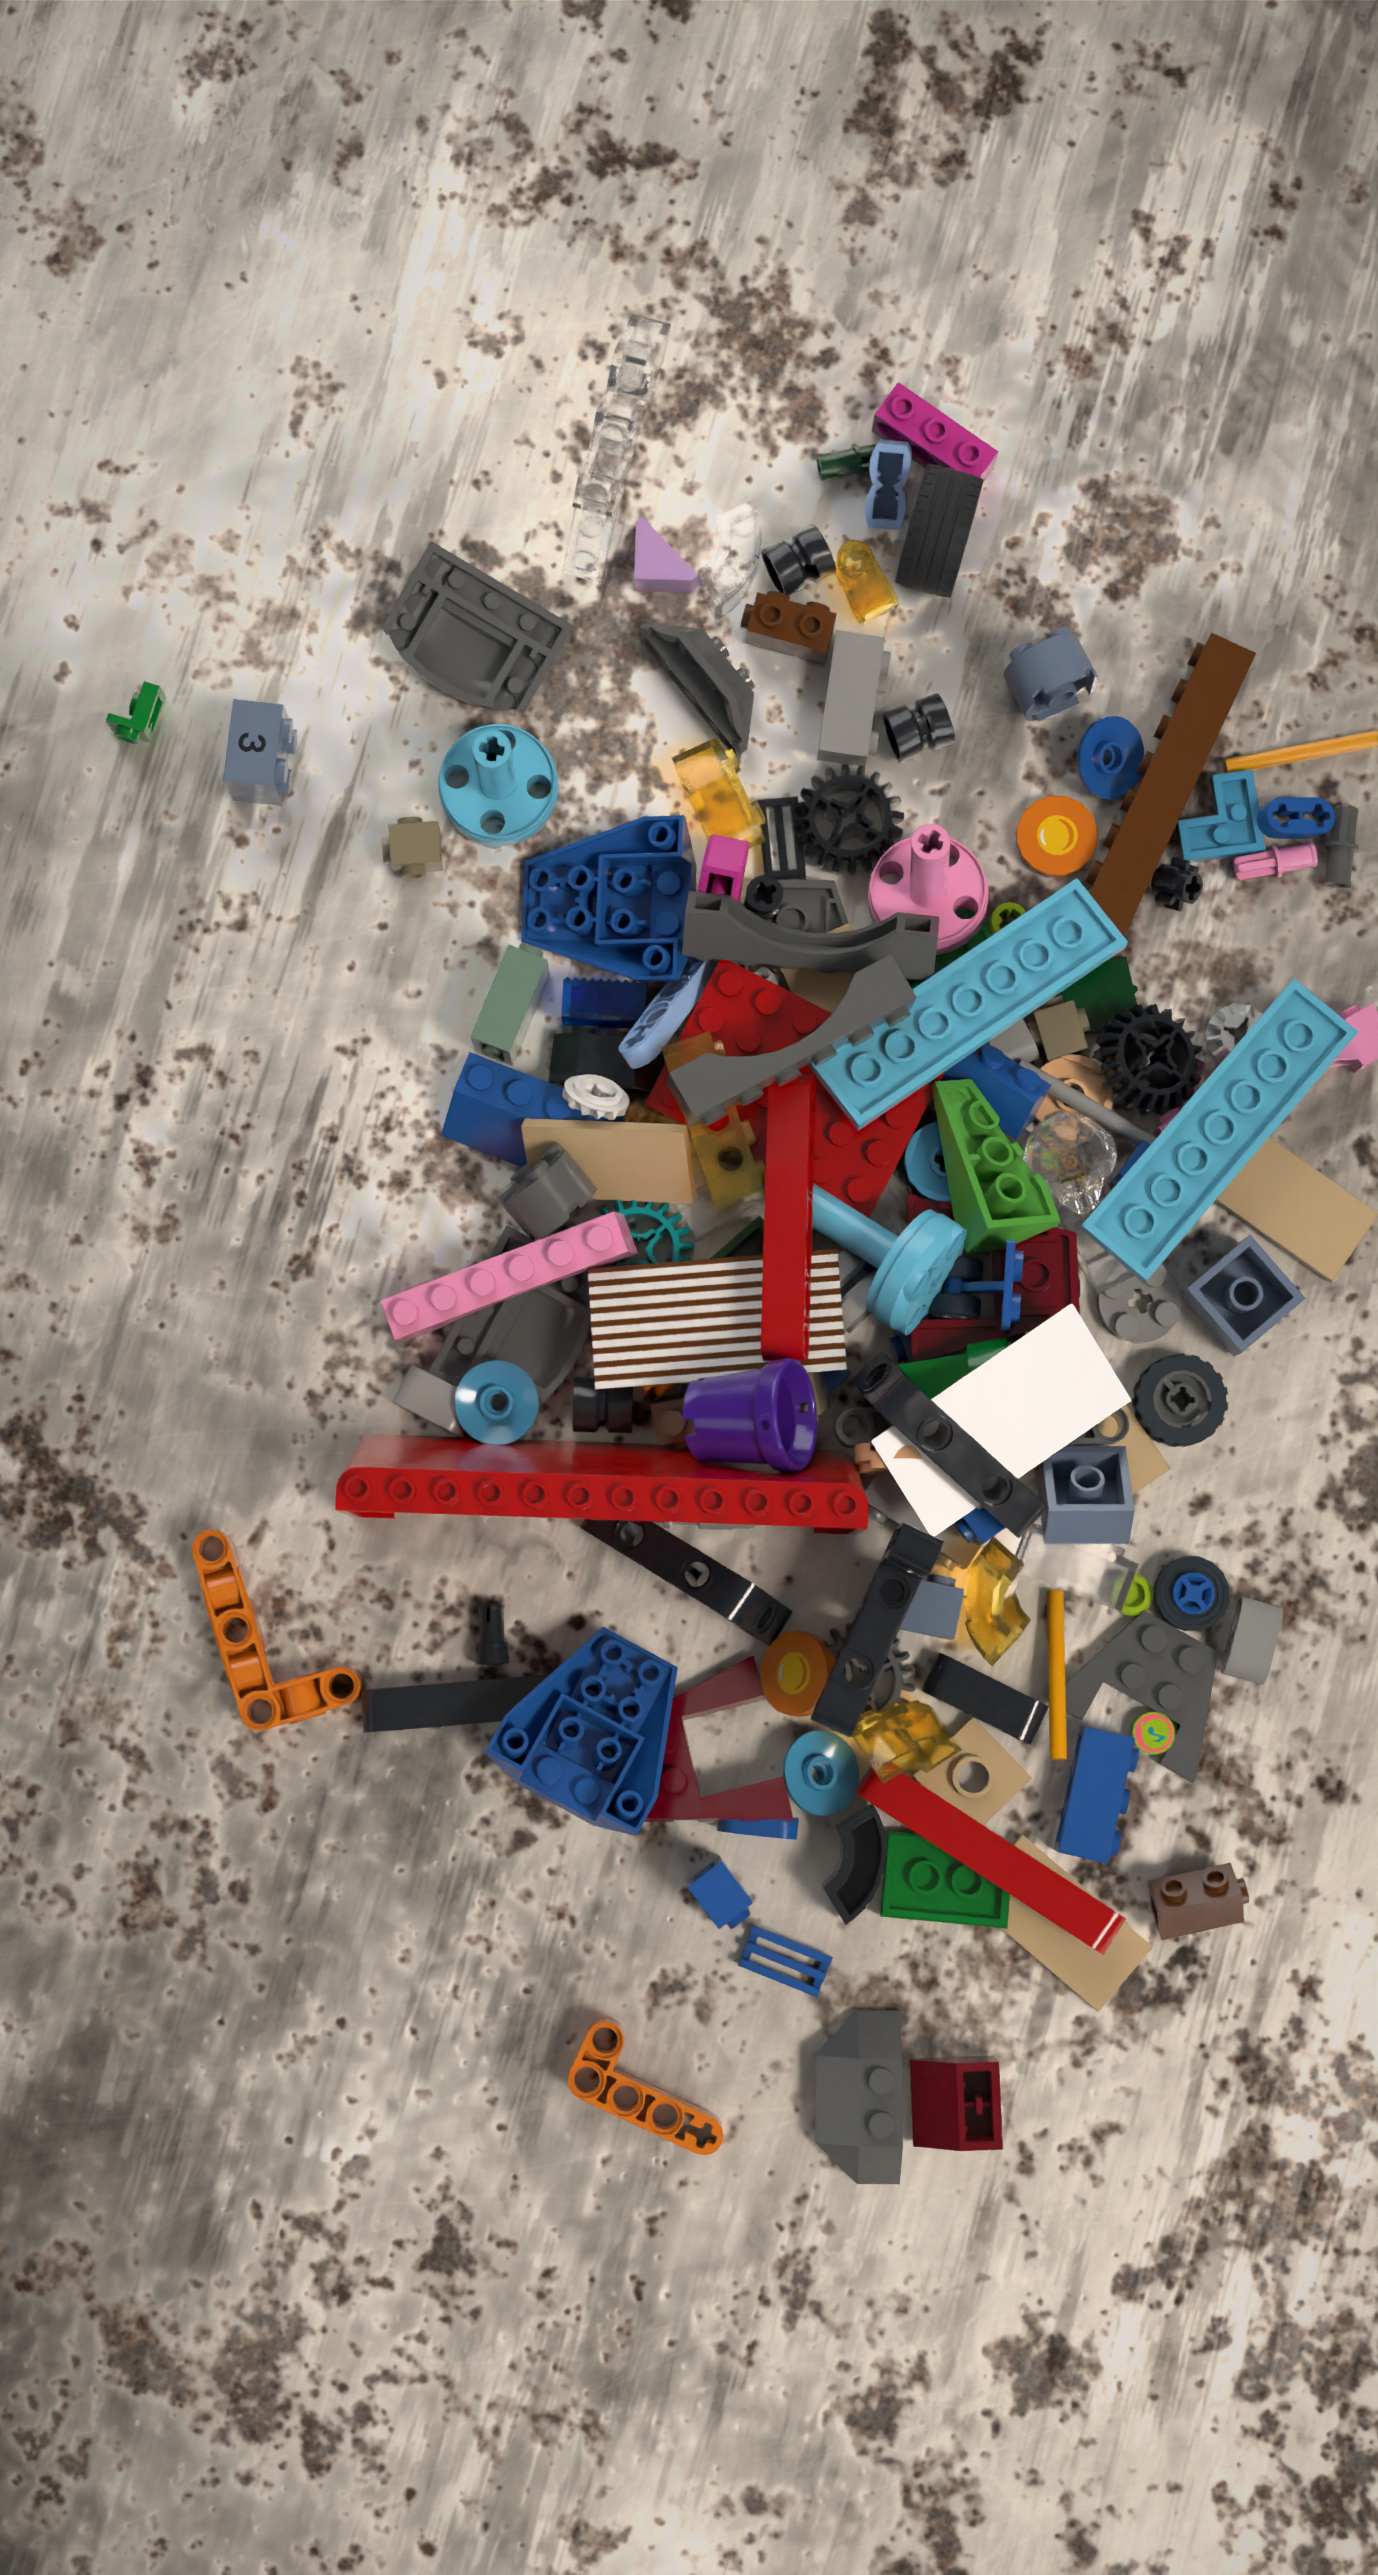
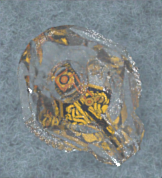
(1071, 1158)

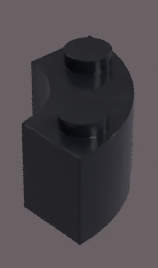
(599, 1055)
(860, 1863)

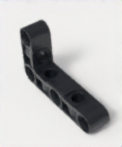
(950, 1446)
(907, 1561)
(682, 1566)

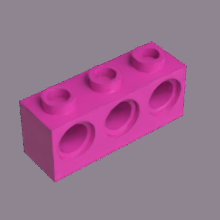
(932, 434)

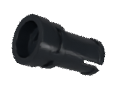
(492, 1645)

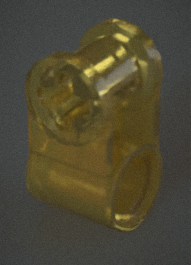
(866, 588)

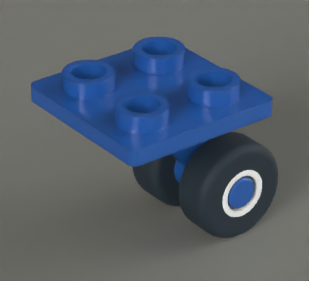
(962, 1281)

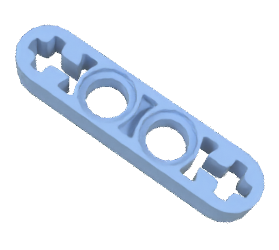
(666, 1013)

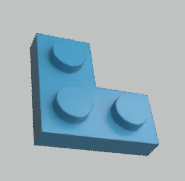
(1233, 827)

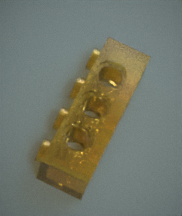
(725, 1187)

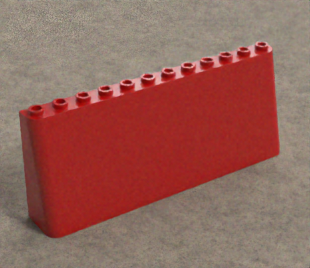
(596, 1484)

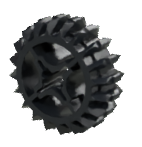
(866, 790)
(1125, 1054)

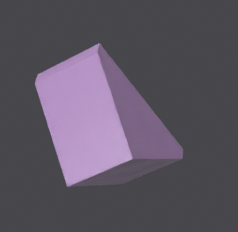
(659, 565)

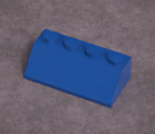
(493, 1104)

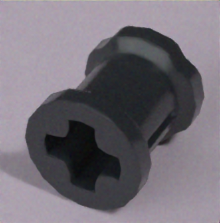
(767, 885)

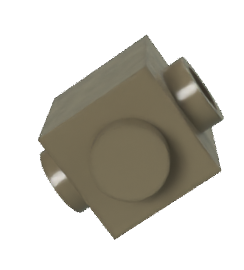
(413, 847)
(1059, 1028)

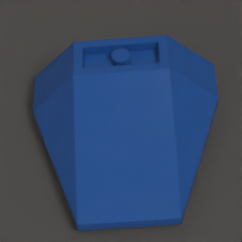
(615, 899)
(593, 1733)

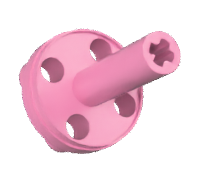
(931, 885)

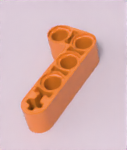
(649, 2095)

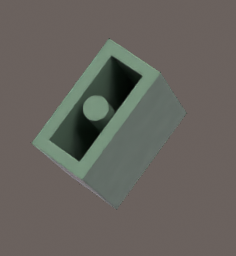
(511, 1003)

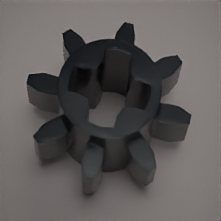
(1176, 884)

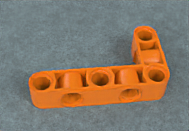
(246, 1660)

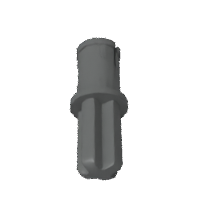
(1342, 847)

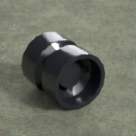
(798, 561)
(905, 733)
(601, 1407)

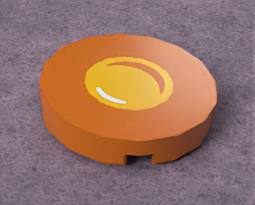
(1056, 836)
(795, 1672)

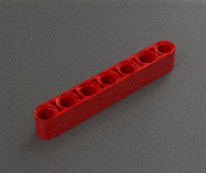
(788, 1220)
(993, 1858)

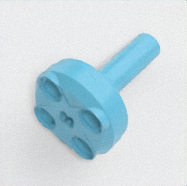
(498, 784)
(908, 1265)

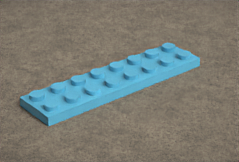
(973, 1002)
(1218, 1130)

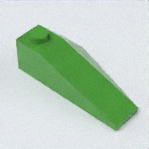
(987, 1178)

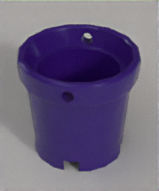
(754, 1417)

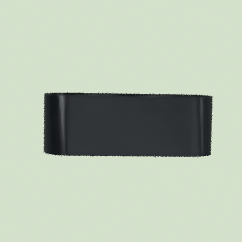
(985, 1698)

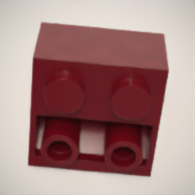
(956, 2103)

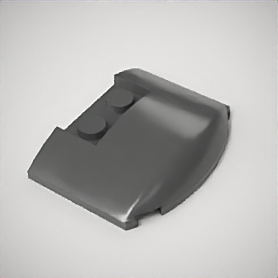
(473, 633)
(534, 1330)

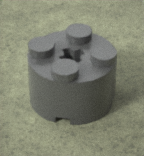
(546, 1193)

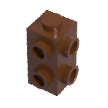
(789, 626)
(1197, 1900)

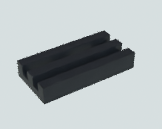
(784, 873)

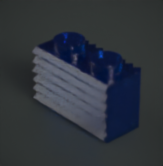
(602, 1002)

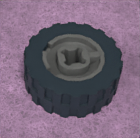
(1180, 1400)

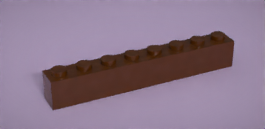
(1168, 777)

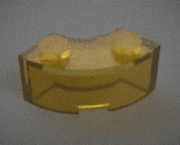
(716, 793)
(992, 1601)
(904, 1739)

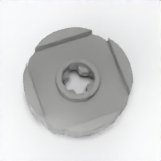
(1131, 1324)

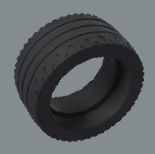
(939, 530)

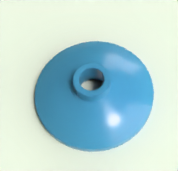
(475, 1406)
(835, 1768)

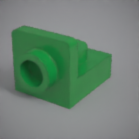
(145, 713)

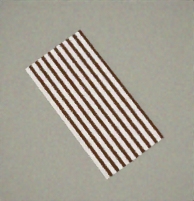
(700, 1319)

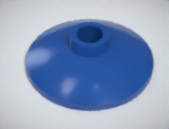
(1110, 757)

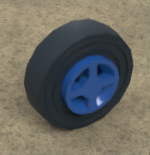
(1204, 1586)

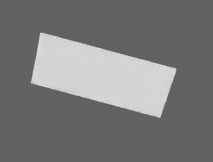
(1017, 1408)

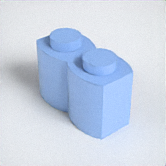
(887, 496)

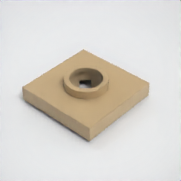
(1004, 1773)

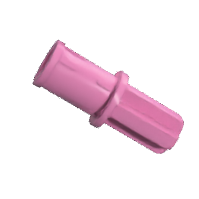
(1275, 861)

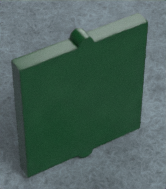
(1103, 992)

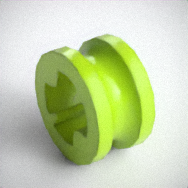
(1007, 908)

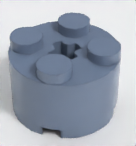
(1050, 675)

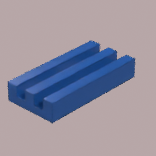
(818, 1974)

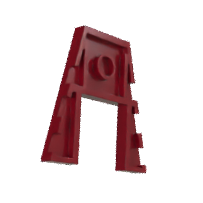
(1046, 1288)
(678, 1787)

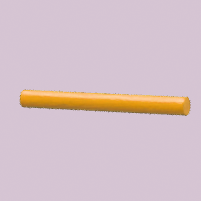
(1302, 752)
(1056, 1675)

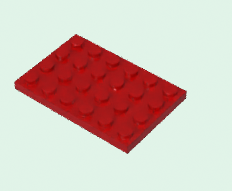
(762, 1018)

